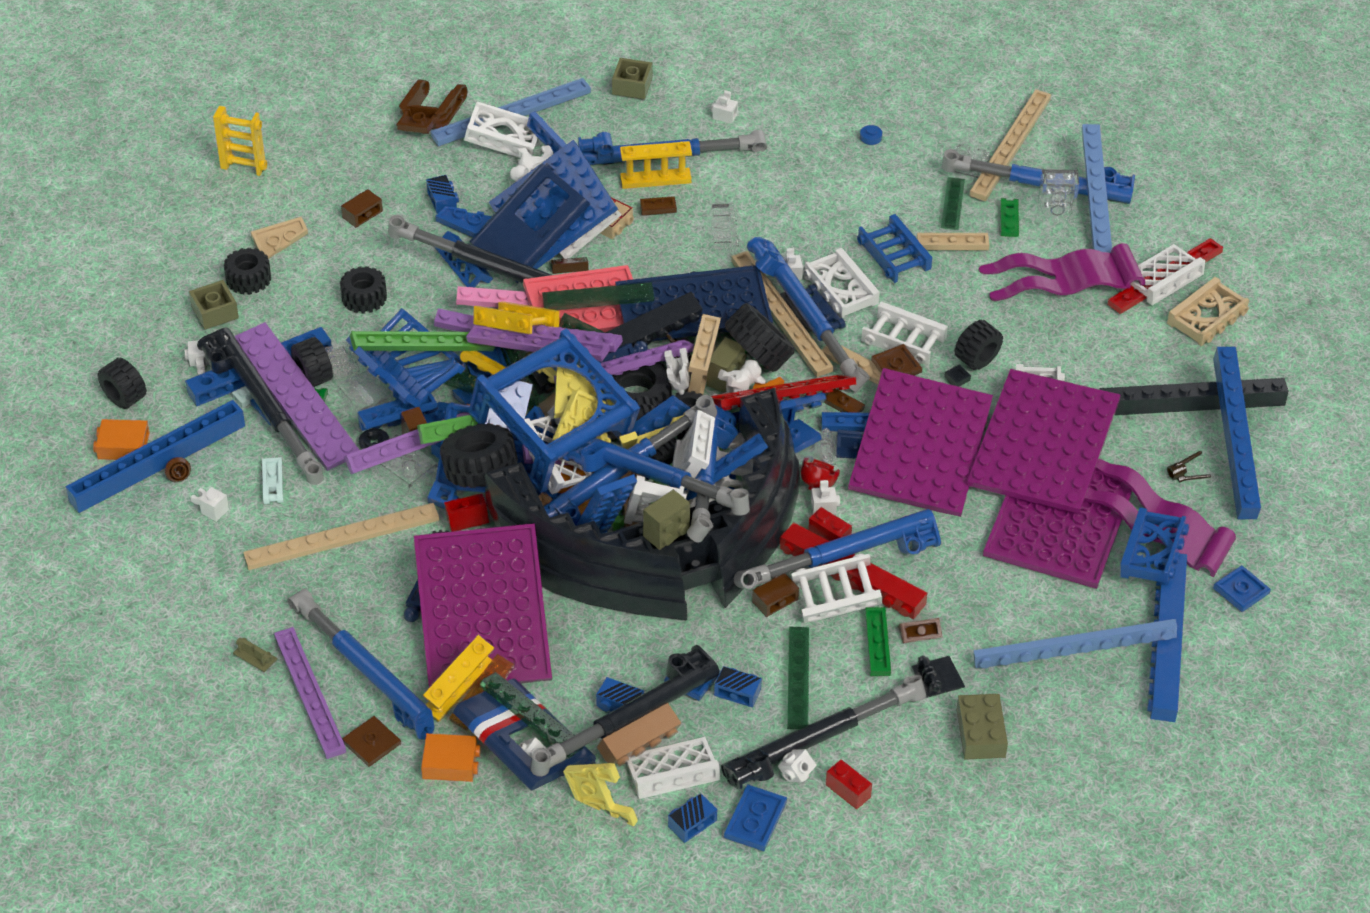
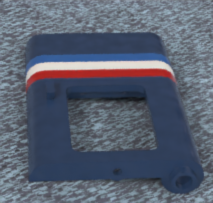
(495, 723)

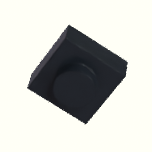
(957, 376)

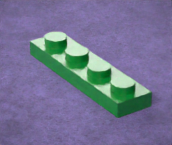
(878, 641)

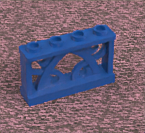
(1144, 524)

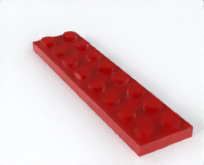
(789, 390)

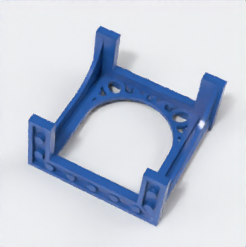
(560, 353)

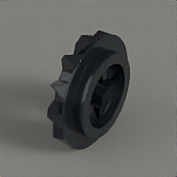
(372, 434)

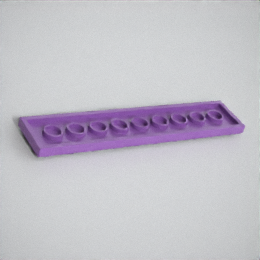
(297, 396)

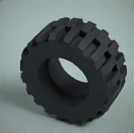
(759, 337)
(650, 377)
(475, 451)

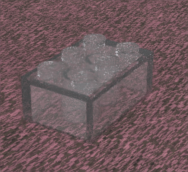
(1057, 195)
(408, 472)

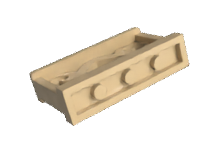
(1213, 290)
(702, 353)

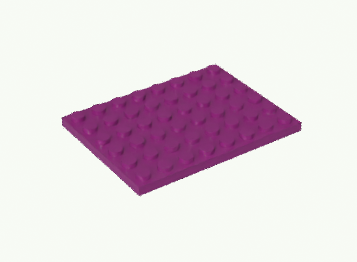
(1044, 440)
(920, 442)
(1056, 539)
(483, 587)

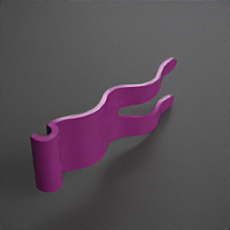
(1072, 271)
(1203, 544)

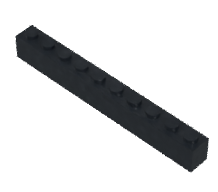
(644, 328)
(1195, 396)

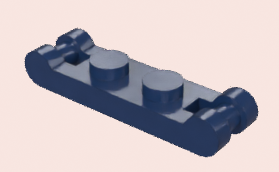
(825, 308)

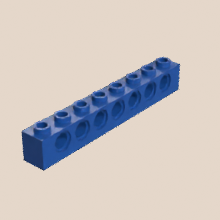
(213, 386)

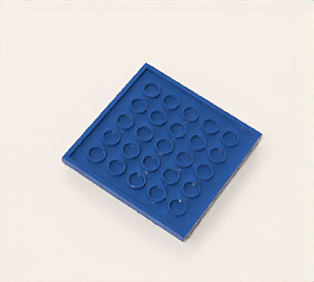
(577, 172)

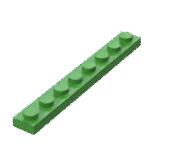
(414, 341)

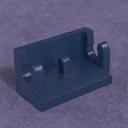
(848, 443)

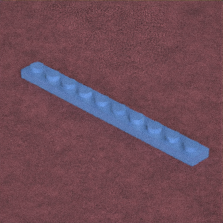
(522, 107)
(1096, 188)
(1075, 644)

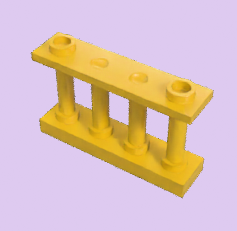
(225, 145)
(655, 177)
(515, 317)
(458, 678)

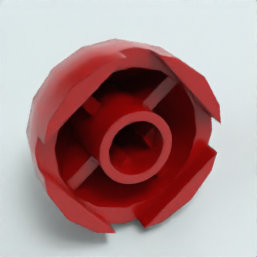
(818, 471)

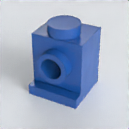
(441, 490)

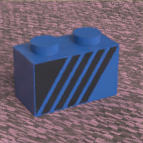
(441, 192)
(738, 686)
(615, 694)
(692, 817)

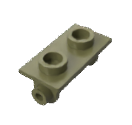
(254, 655)

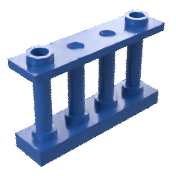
(903, 237)

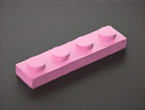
(489, 297)

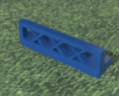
(480, 273)
(390, 412)

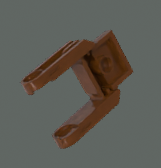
(424, 118)

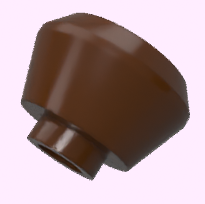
(177, 469)

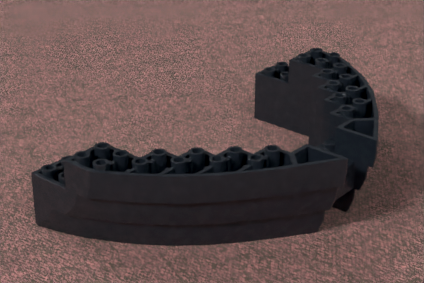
(626, 569)

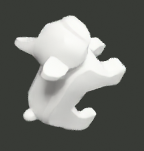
(528, 162)
(678, 370)
(741, 379)

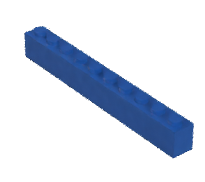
(1236, 433)
(154, 456)
(1168, 652)

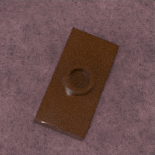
(658, 205)
(843, 402)

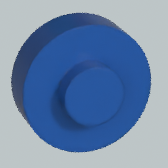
(871, 134)

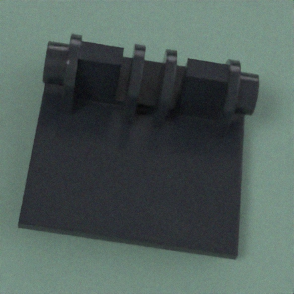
(938, 675)

